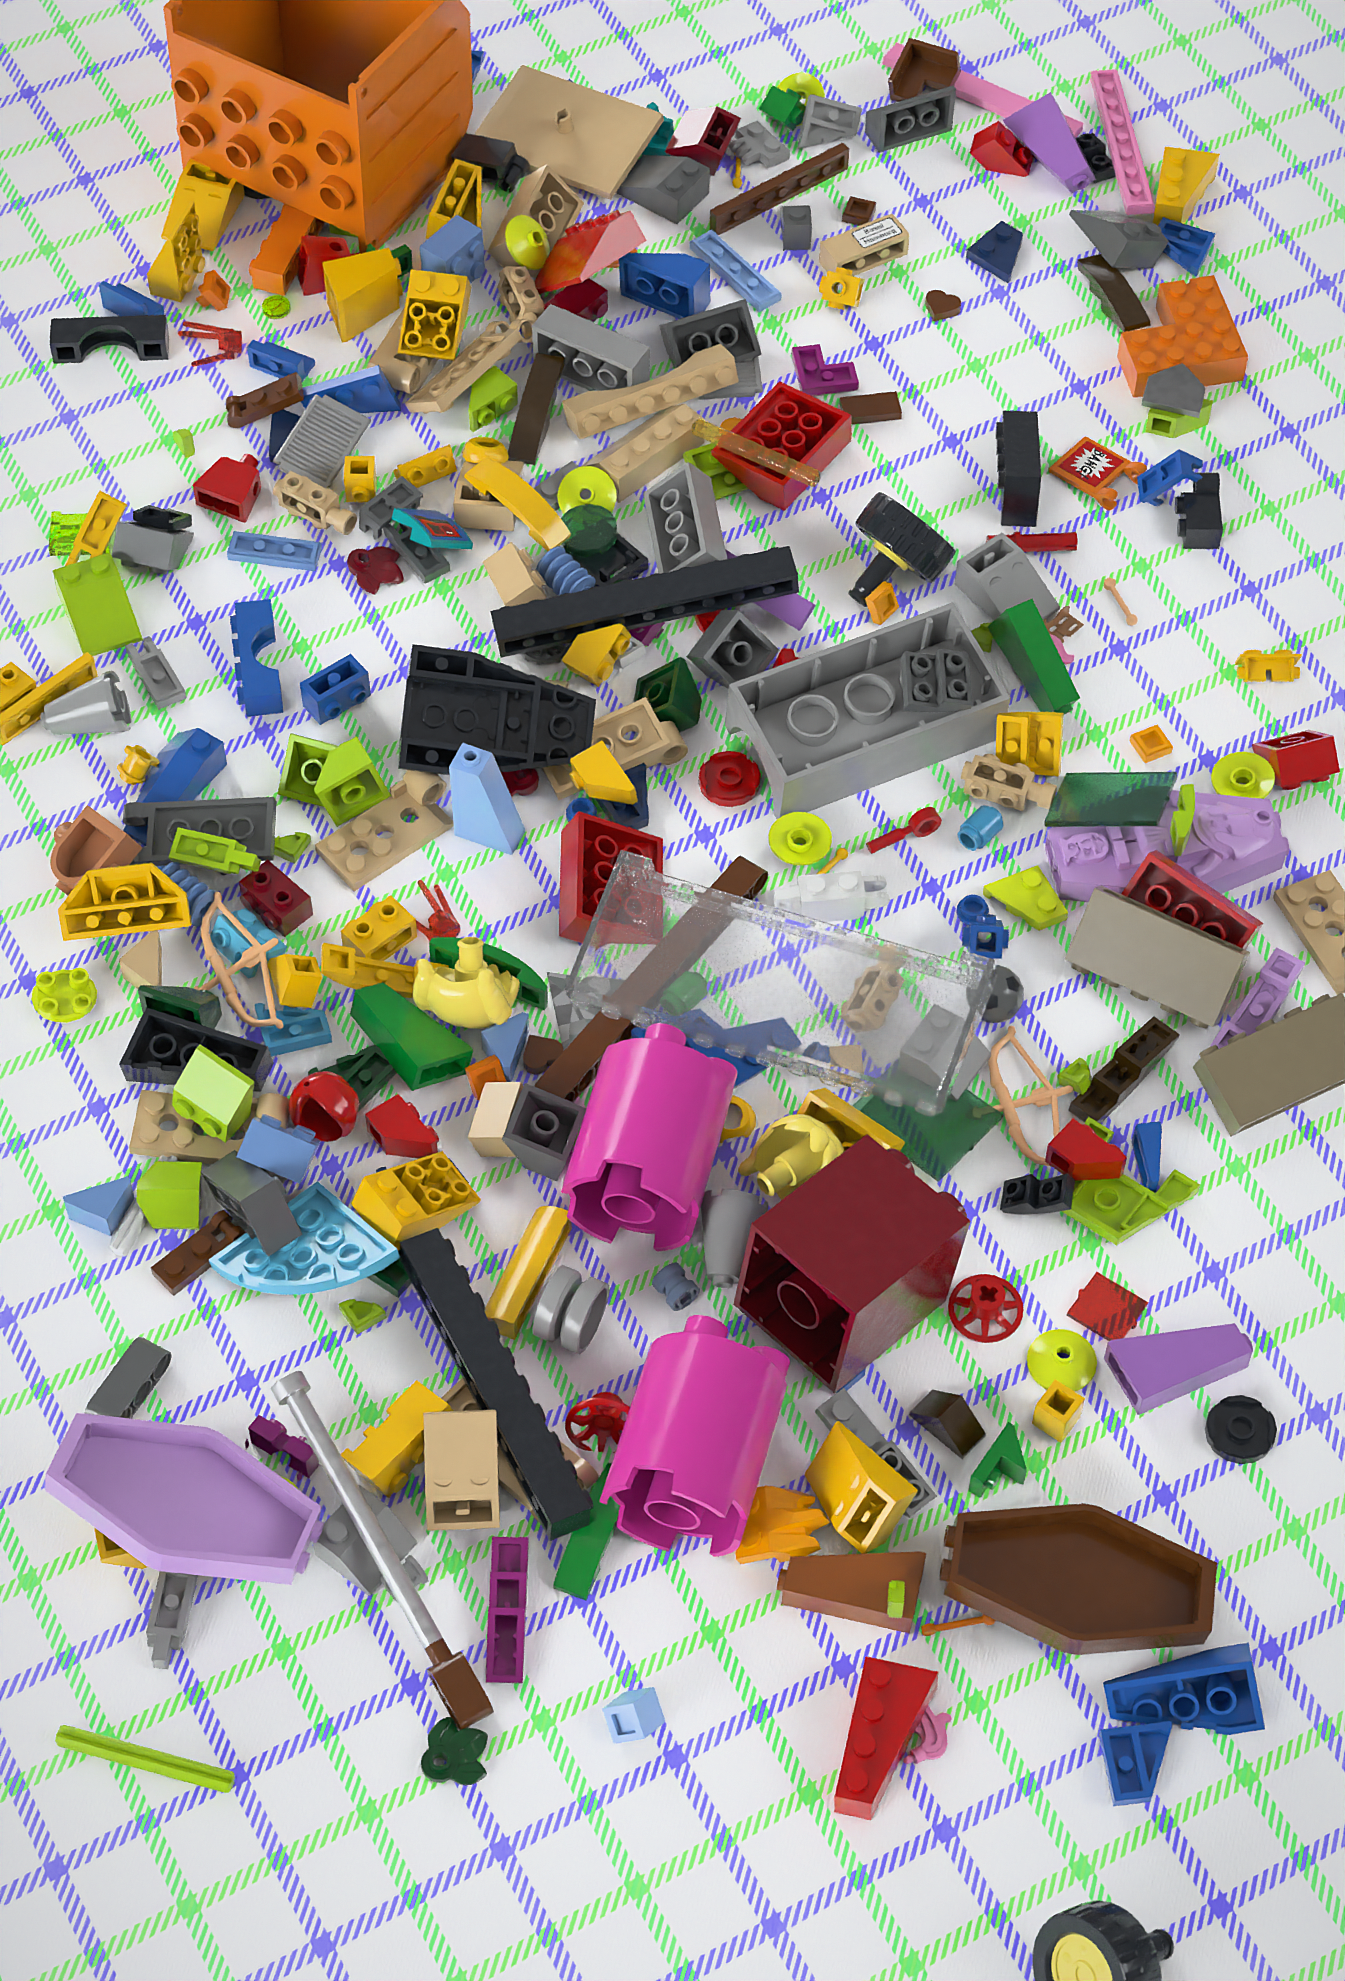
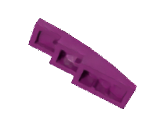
(507, 1610)

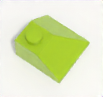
(349, 782)

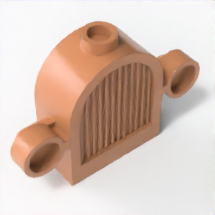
(89, 845)

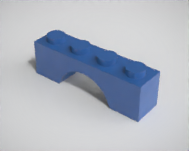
(260, 684)

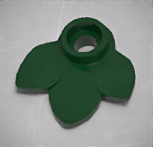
(458, 1749)

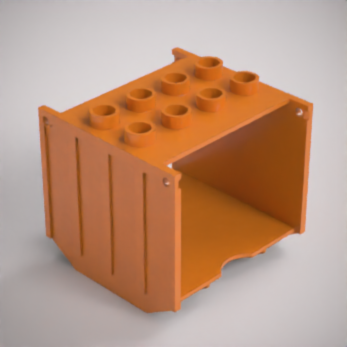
(324, 101)

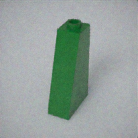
(1034, 657)
(409, 1038)

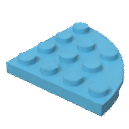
(330, 1254)

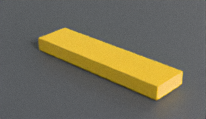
(29, 708)

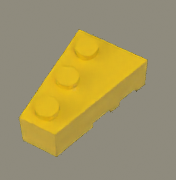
(1183, 182)
(458, 196)
(396, 1443)

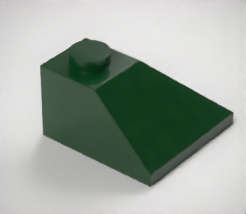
(671, 694)
(182, 1002)

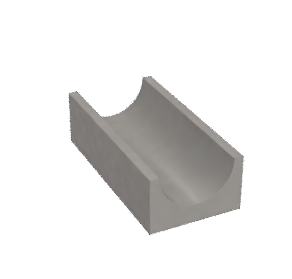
(840, 717)

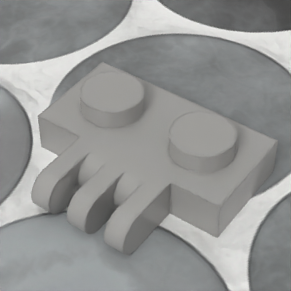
(758, 144)

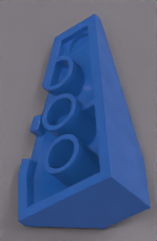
(183, 772)
(1199, 1691)

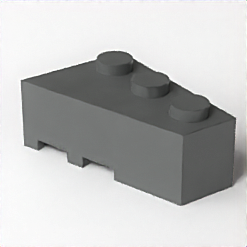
(255, 1198)

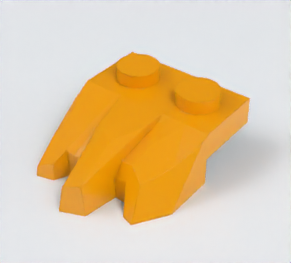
(780, 1526)

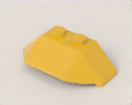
(123, 903)

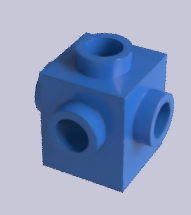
(994, 944)

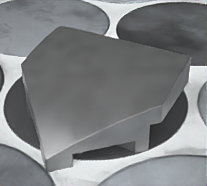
(1174, 391)

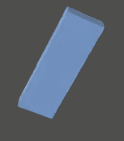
(274, 551)

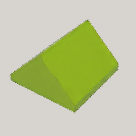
(303, 767)

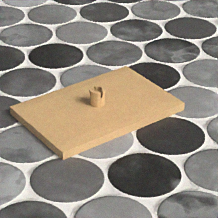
(572, 129)

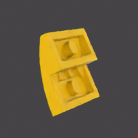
(1031, 740)

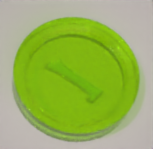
(276, 307)

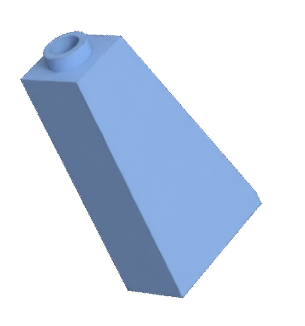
(482, 801)

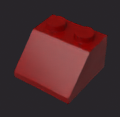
(1300, 757)

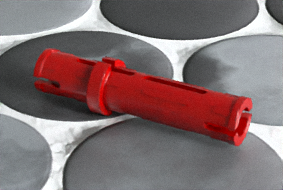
(1043, 541)

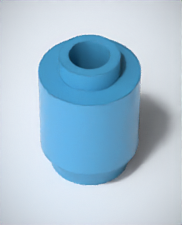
(980, 828)

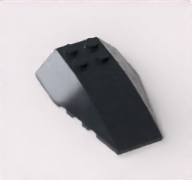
(491, 706)

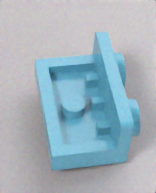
(233, 942)

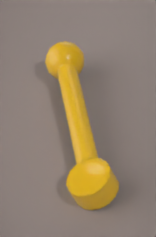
(737, 181)
(841, 854)

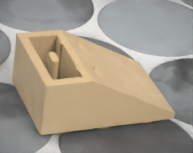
(481, 511)
(461, 1470)

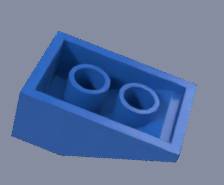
(666, 282)

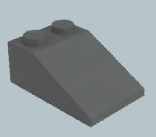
(666, 185)
(1121, 238)

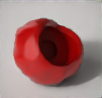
(324, 1105)

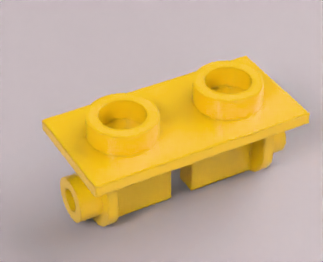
(428, 467)
(1256, 664)

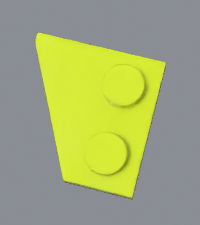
(1029, 897)

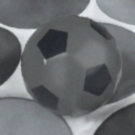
(1005, 998)

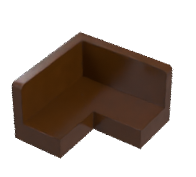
(922, 66)

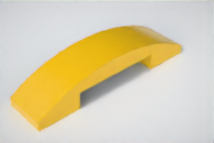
(522, 500)
(358, 972)

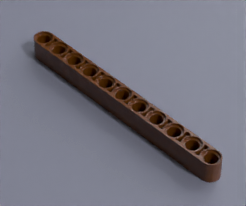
(581, 1059)

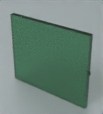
(1111, 799)
(938, 1140)

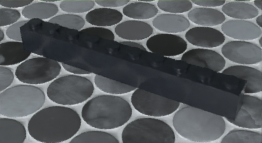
(646, 600)
(495, 1384)

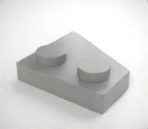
(828, 121)

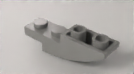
(844, 1409)

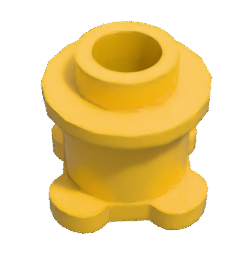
(136, 764)

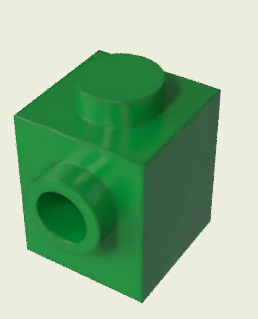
(783, 107)

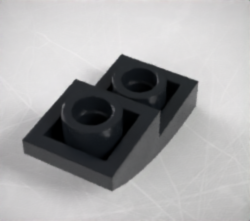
(1095, 154)
(1037, 1196)

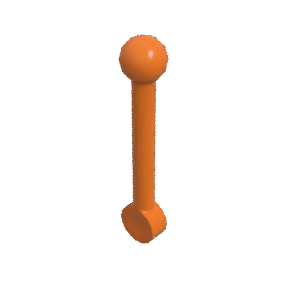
(930, 1628)

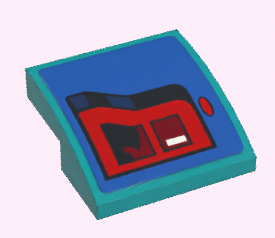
(433, 528)

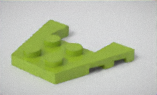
(1121, 1205)

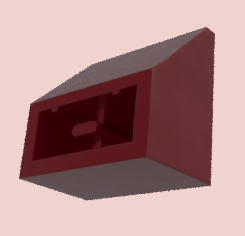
(704, 136)

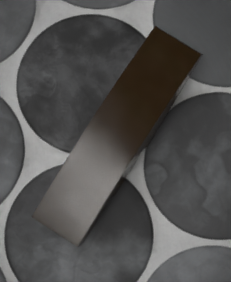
(1114, 291)
(535, 409)
(1125, 1071)

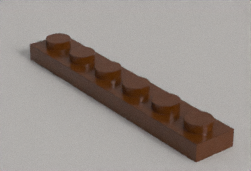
(779, 189)

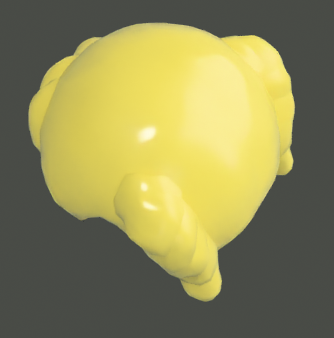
(469, 994)
(790, 1154)

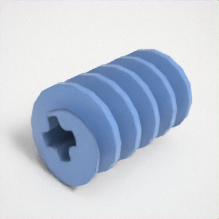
(563, 573)
(197, 893)

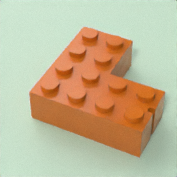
(1193, 332)

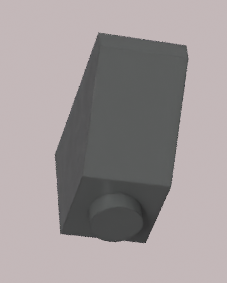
(796, 227)

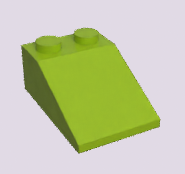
(97, 605)

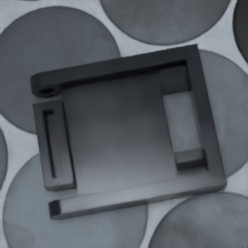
(606, 564)

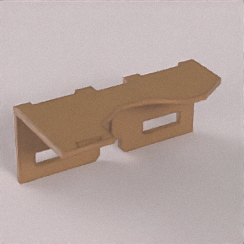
(1063, 629)

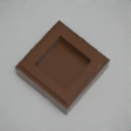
(858, 211)

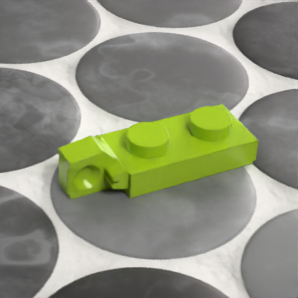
(212, 852)

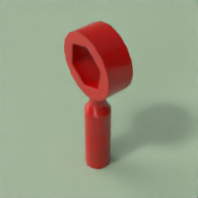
(920, 823)

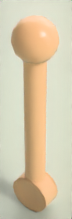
(1109, 584)

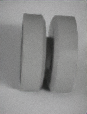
(571, 1309)

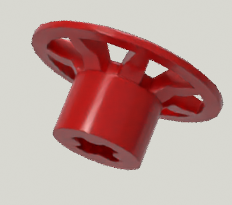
(986, 1304)
(602, 1419)

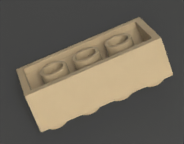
(545, 200)
(648, 449)

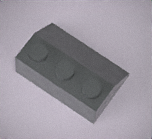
(911, 119)
(723, 325)

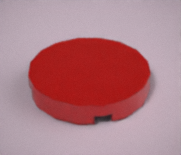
(729, 779)

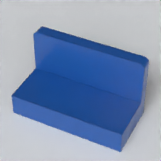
(126, 301)
(278, 360)

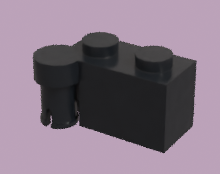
(496, 159)

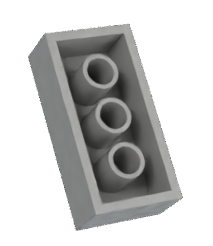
(592, 354)
(684, 520)

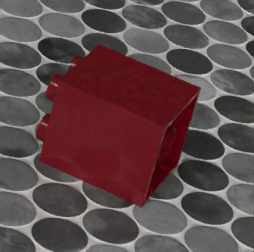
(851, 1261)

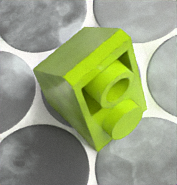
(491, 397)
(1174, 424)

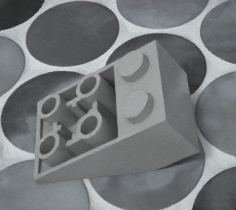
(1002, 577)

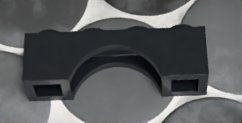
(77, 337)

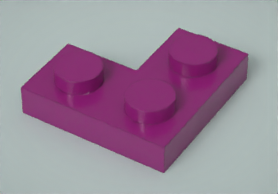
(820, 379)

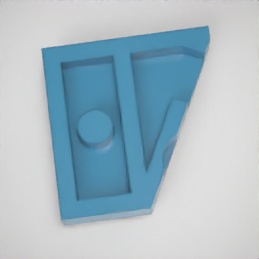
(300, 1030)

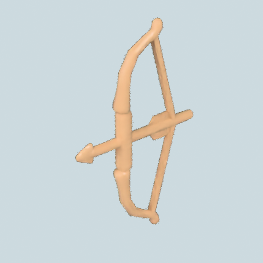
(249, 959)
(1039, 1096)

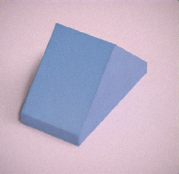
(507, 1042)
(101, 1205)

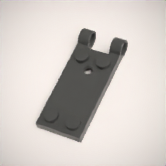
(240, 819)

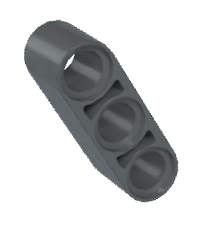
(130, 1380)

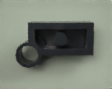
(1200, 513)

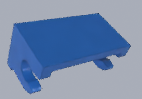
(1166, 475)

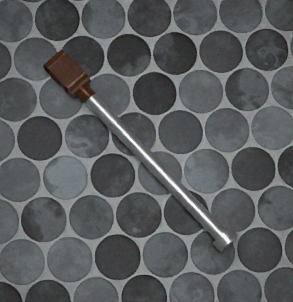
(450, 1672)

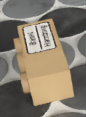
(865, 246)

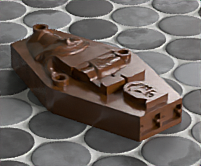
(1079, 1578)

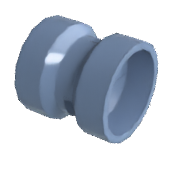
(676, 1287)

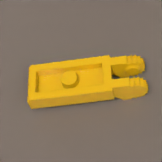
(98, 526)

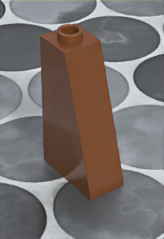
(854, 1586)

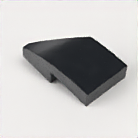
(162, 518)

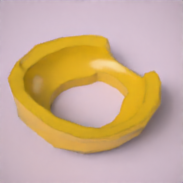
(484, 447)
(747, 1122)

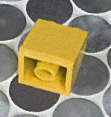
(362, 290)

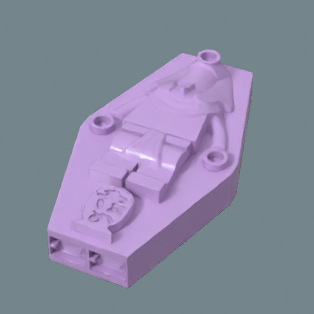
(1227, 847)
(184, 1499)

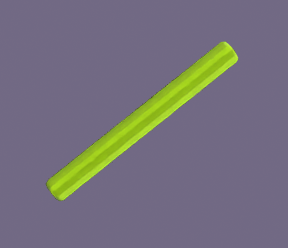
(145, 1758)

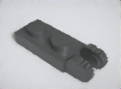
(425, 561)

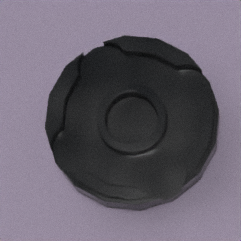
(1240, 1429)

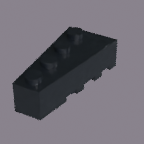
(1018, 467)
(166, 1044)

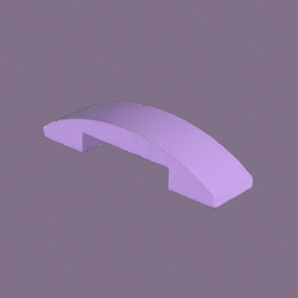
(1265, 996)

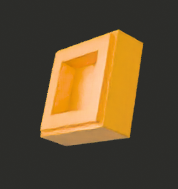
(882, 603)
(1151, 743)

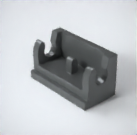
(379, 510)

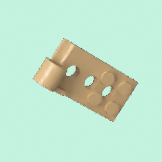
(400, 374)
(654, 743)
(410, 796)
(1312, 925)
(182, 1142)

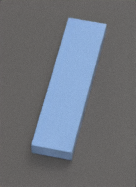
(735, 270)

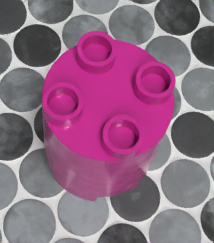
(648, 1139)
(696, 1437)

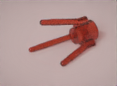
(228, 338)
(441, 922)

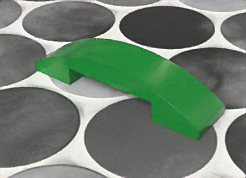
(532, 987)
(588, 1545)

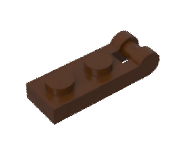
(264, 401)
(193, 1255)

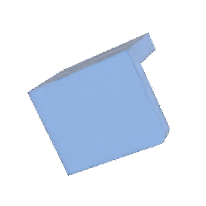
(633, 1715)

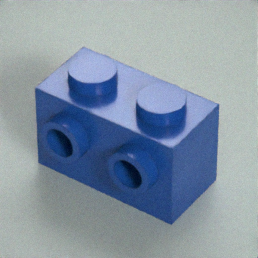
(335, 689)

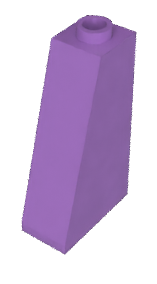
(1051, 142)
(1176, 1363)

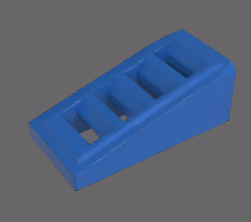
(1147, 1152)

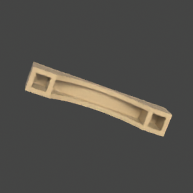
(606, 409)

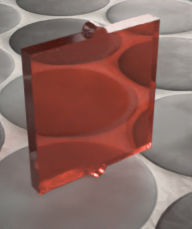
(1107, 1308)

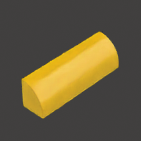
(528, 1269)

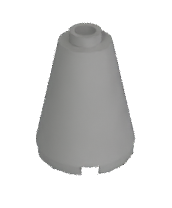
(89, 708)
(726, 1232)

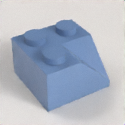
(455, 250)
(278, 1149)

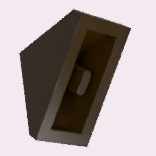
(949, 1421)

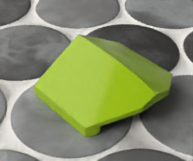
(171, 1195)

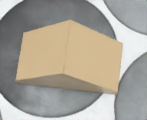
(143, 962)

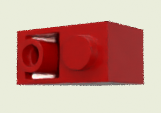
(1001, 151)
(399, 1129)
(1084, 1154)

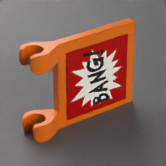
(1094, 468)

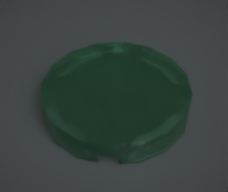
(591, 530)

